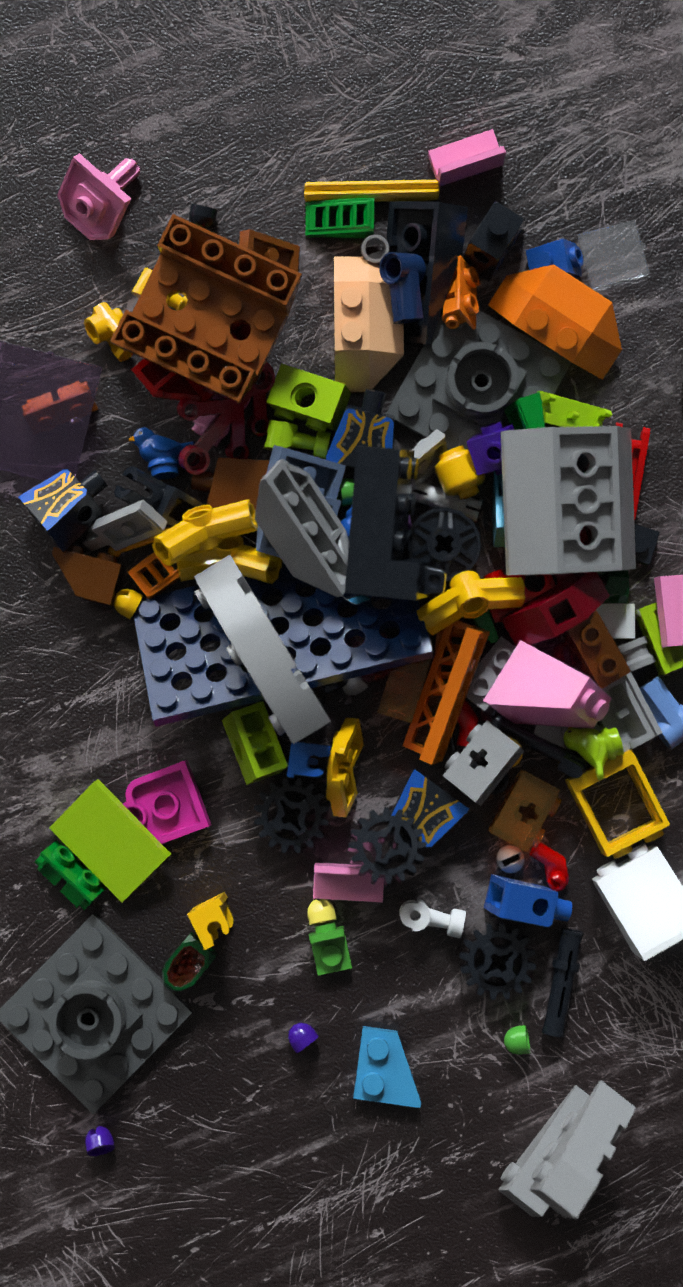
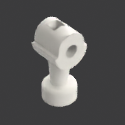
(418, 916)

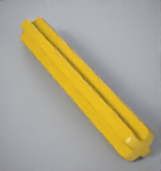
(379, 190)

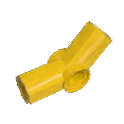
(204, 529)
(249, 561)
(471, 598)

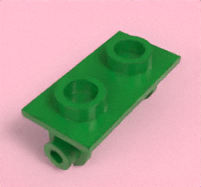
(59, 863)

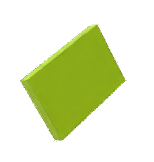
(110, 840)

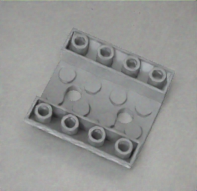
(553, 500)

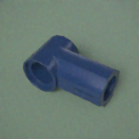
(404, 276)

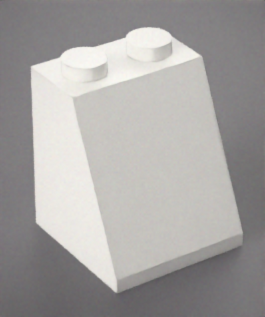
(643, 900)

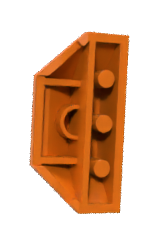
(561, 316)

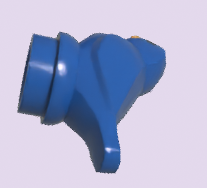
(159, 452)

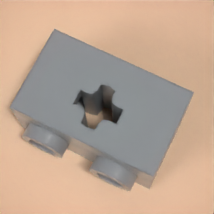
(474, 779)

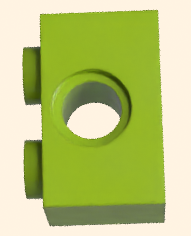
(294, 384)

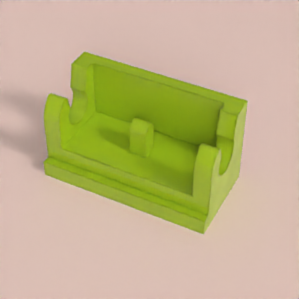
(570, 413)
(667, 658)

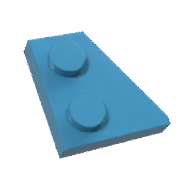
(384, 1070)

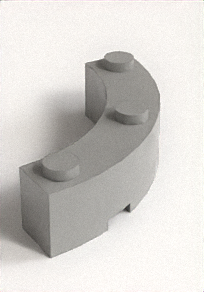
(260, 650)

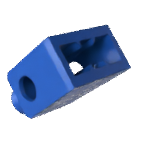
(515, 901)

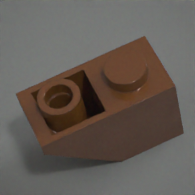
(89, 576)

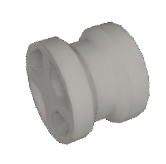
(636, 653)

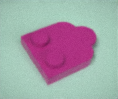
(168, 802)

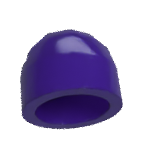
(301, 1036)
(99, 1141)

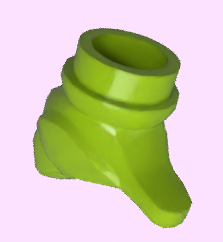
(595, 745)

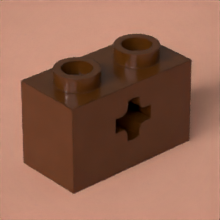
(596, 651)

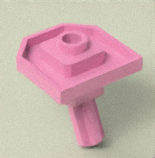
(94, 199)

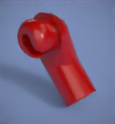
(467, 720)
(554, 865)

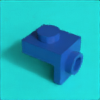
(560, 253)

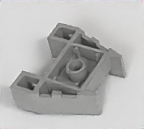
(567, 1151)

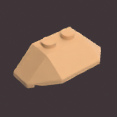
(364, 327)

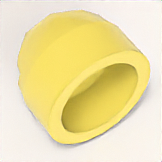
(321, 912)

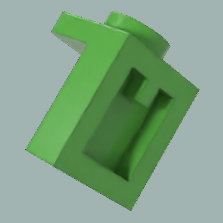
(330, 948)

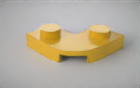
(341, 783)

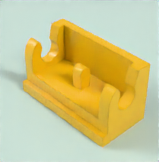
(209, 917)

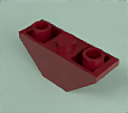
(556, 609)

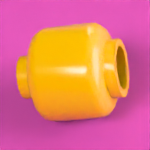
(458, 473)

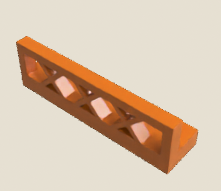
(452, 693)

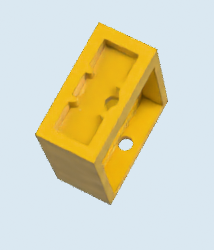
(648, 831)

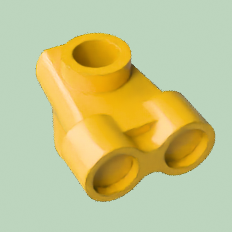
(102, 326)

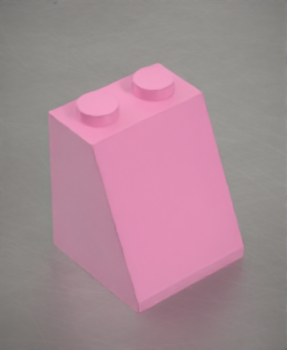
(546, 692)

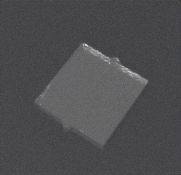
(613, 254)

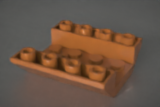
(222, 288)

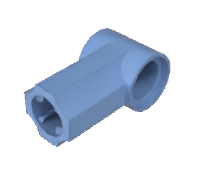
(665, 710)

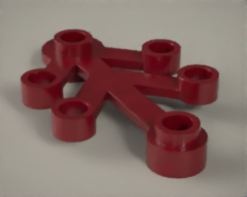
(230, 414)

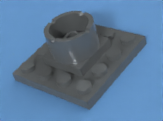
(442, 384)
(100, 977)

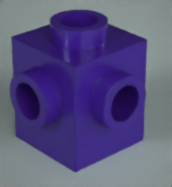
(484, 448)

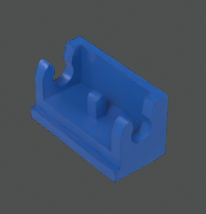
(300, 759)

